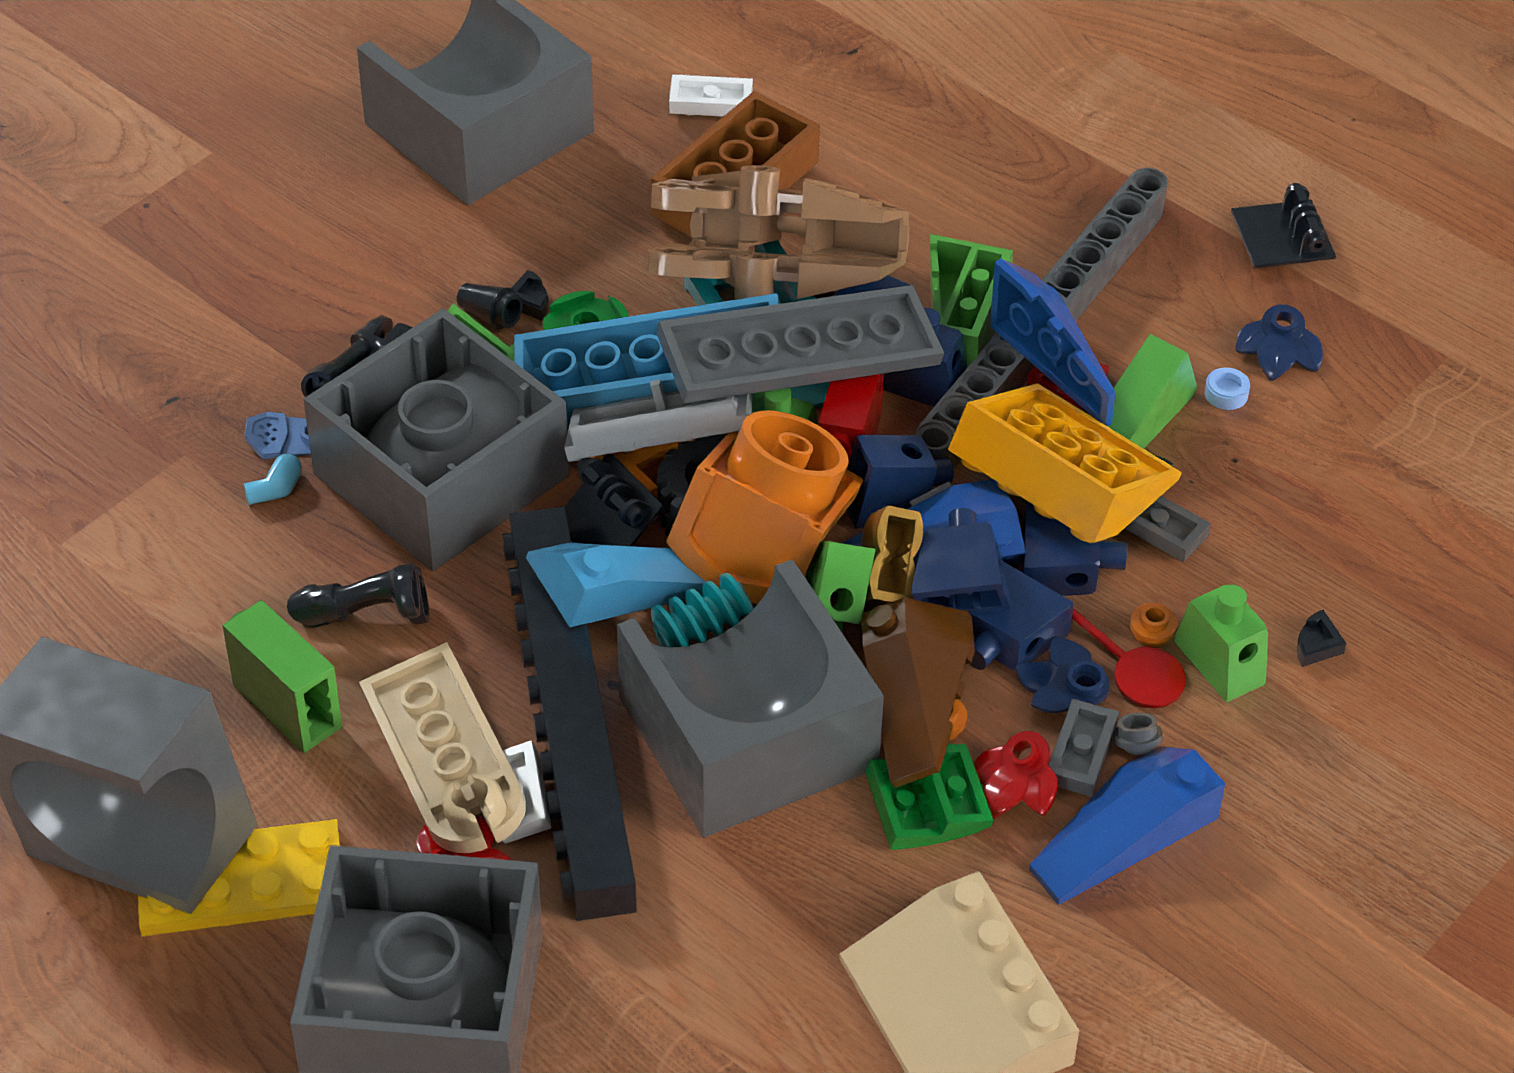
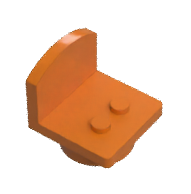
(763, 501)

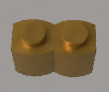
(896, 537)

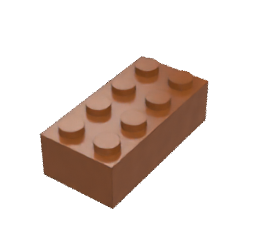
(748, 135)

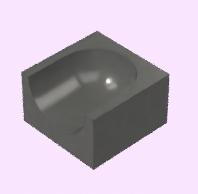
(486, 104)
(437, 438)
(756, 710)
(119, 774)
(418, 964)

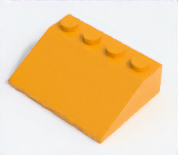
(1060, 461)

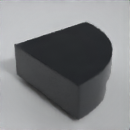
(533, 295)
(1319, 640)

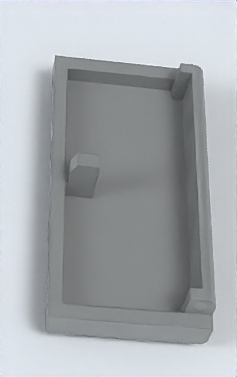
(651, 422)

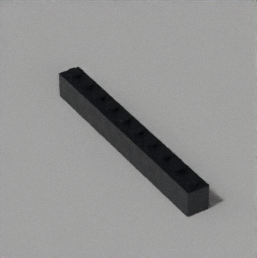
(574, 730)

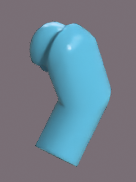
(278, 482)

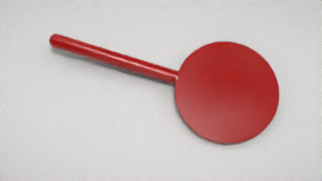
(1143, 673)

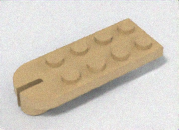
(446, 750)

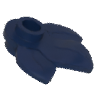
(1278, 345)
(1064, 678)

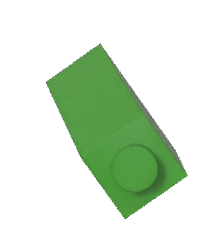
(1152, 390)

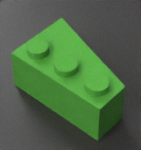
(964, 287)

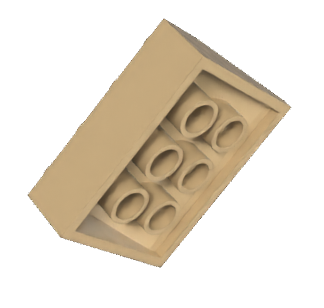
(960, 988)

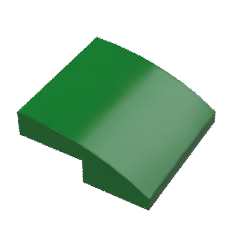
(932, 807)

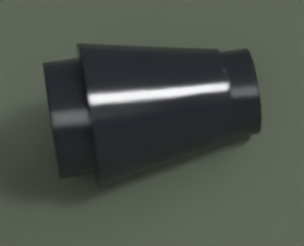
(492, 304)

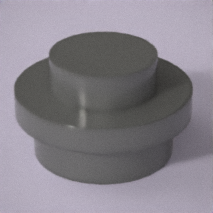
(1138, 733)

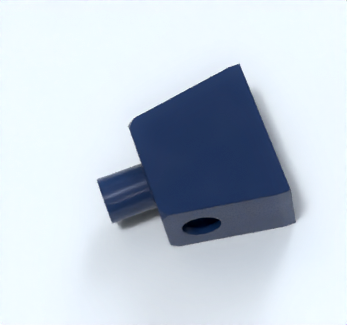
(932, 382)
(893, 473)
(1061, 559)
(962, 566)
(1026, 629)

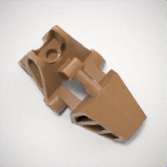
(845, 233)

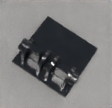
(1284, 231)
(609, 505)

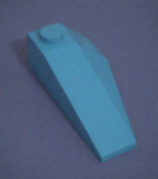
(610, 580)

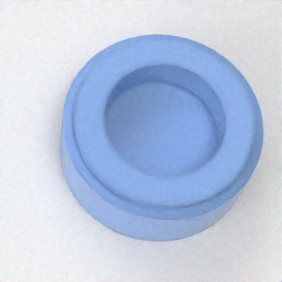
(1227, 388)

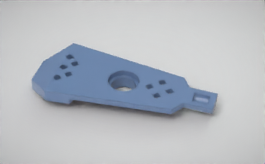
(279, 433)

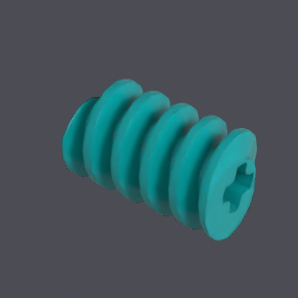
(701, 613)

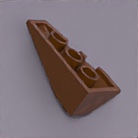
(918, 664)

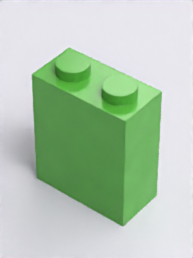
(282, 675)

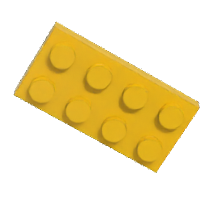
(267, 879)

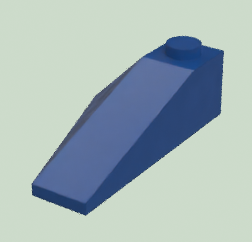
(1045, 333)
(989, 504)
(1130, 818)

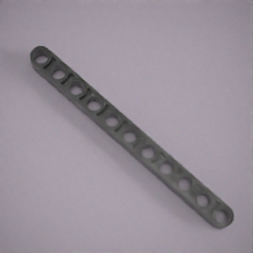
(1077, 279)

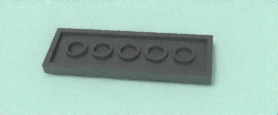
(798, 343)

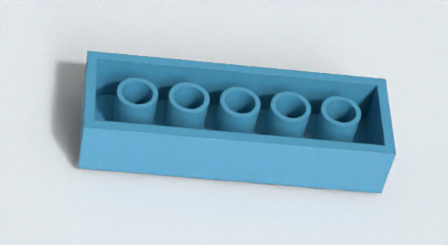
(609, 357)

